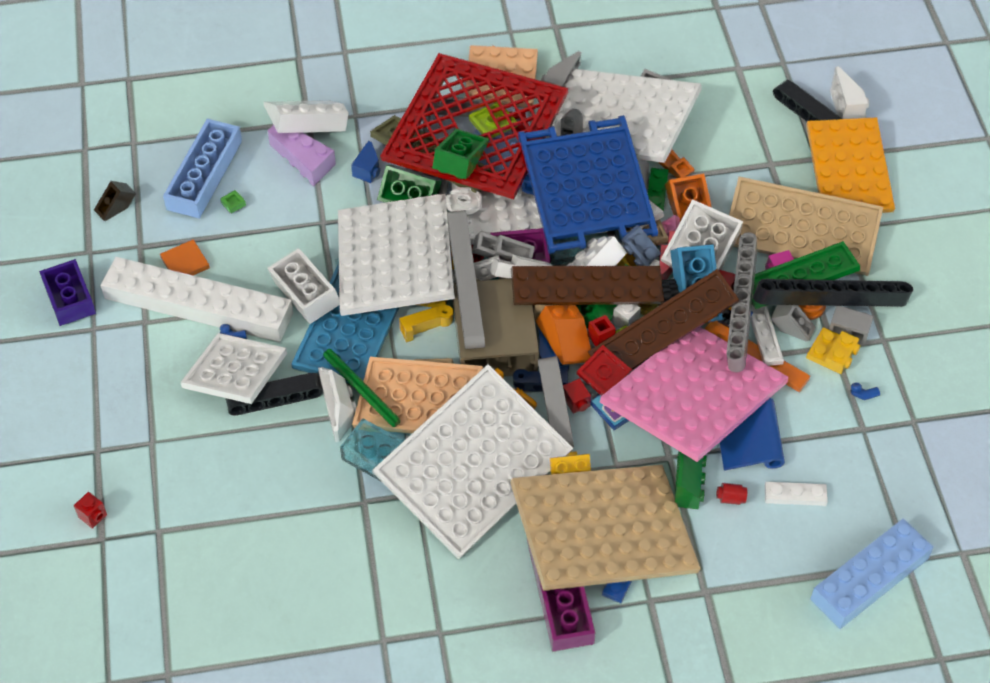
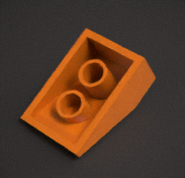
(683, 190)
(565, 332)

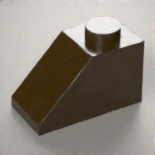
(114, 200)

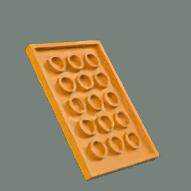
(850, 160)

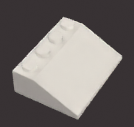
(307, 116)
(705, 226)

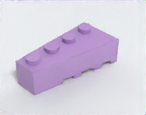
(304, 153)

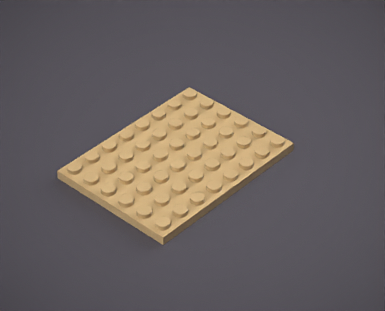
(603, 526)

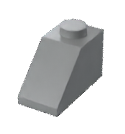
(793, 321)

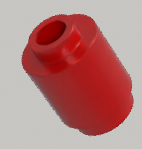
(732, 493)

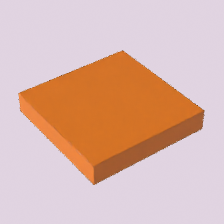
(185, 259)

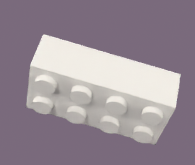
(600, 252)
(304, 285)

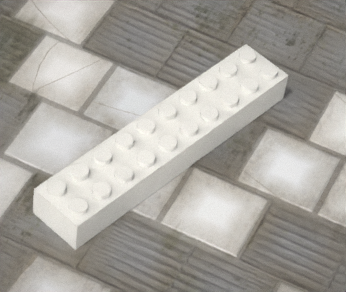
(197, 299)

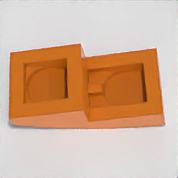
(677, 166)

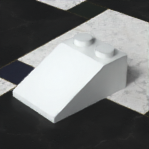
(848, 96)

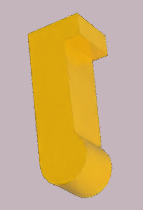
(425, 320)

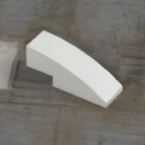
(502, 268)

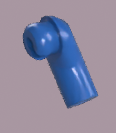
(225, 329)
(857, 391)

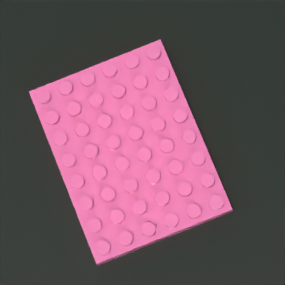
(691, 394)

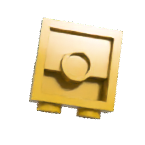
(834, 350)

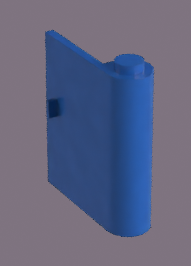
(754, 441)

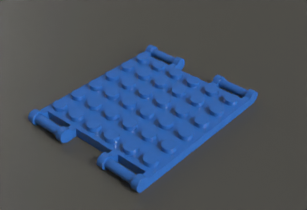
(586, 183)

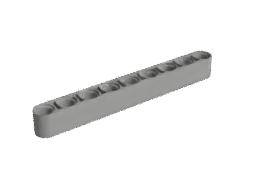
(465, 280)
(741, 311)

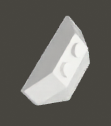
(337, 401)

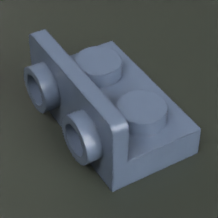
(640, 246)

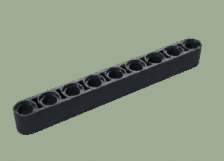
(832, 292)

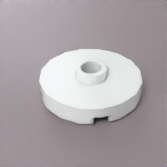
(464, 199)

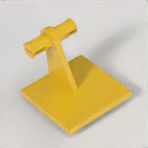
(570, 463)

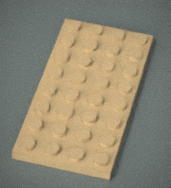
(804, 220)

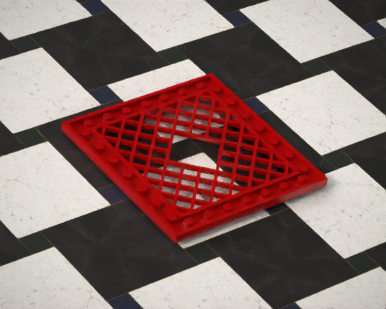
(446, 67)

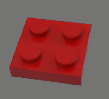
(603, 370)

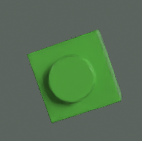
(233, 201)

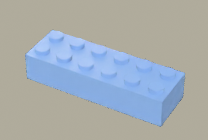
(202, 168)
(871, 573)

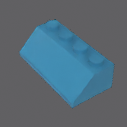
(692, 265)

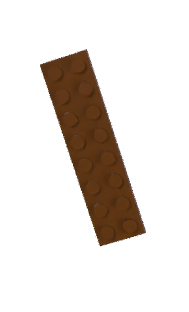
(586, 285)
(671, 320)

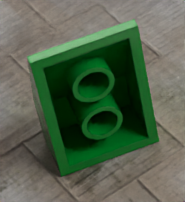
(459, 153)

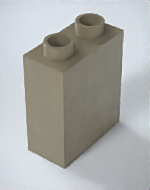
(506, 327)

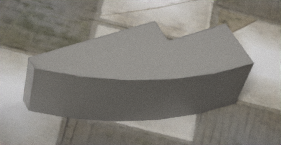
(505, 247)

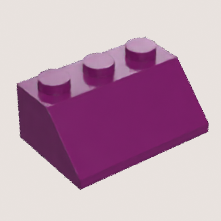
(533, 237)

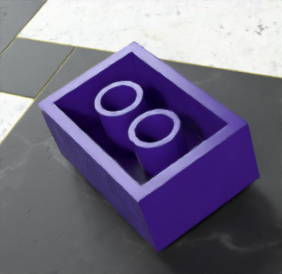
(67, 292)

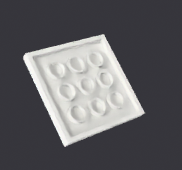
(234, 368)

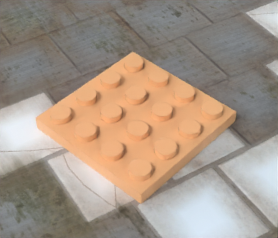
(513, 60)

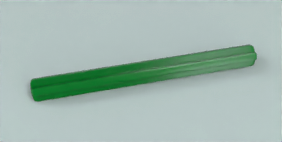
(361, 387)

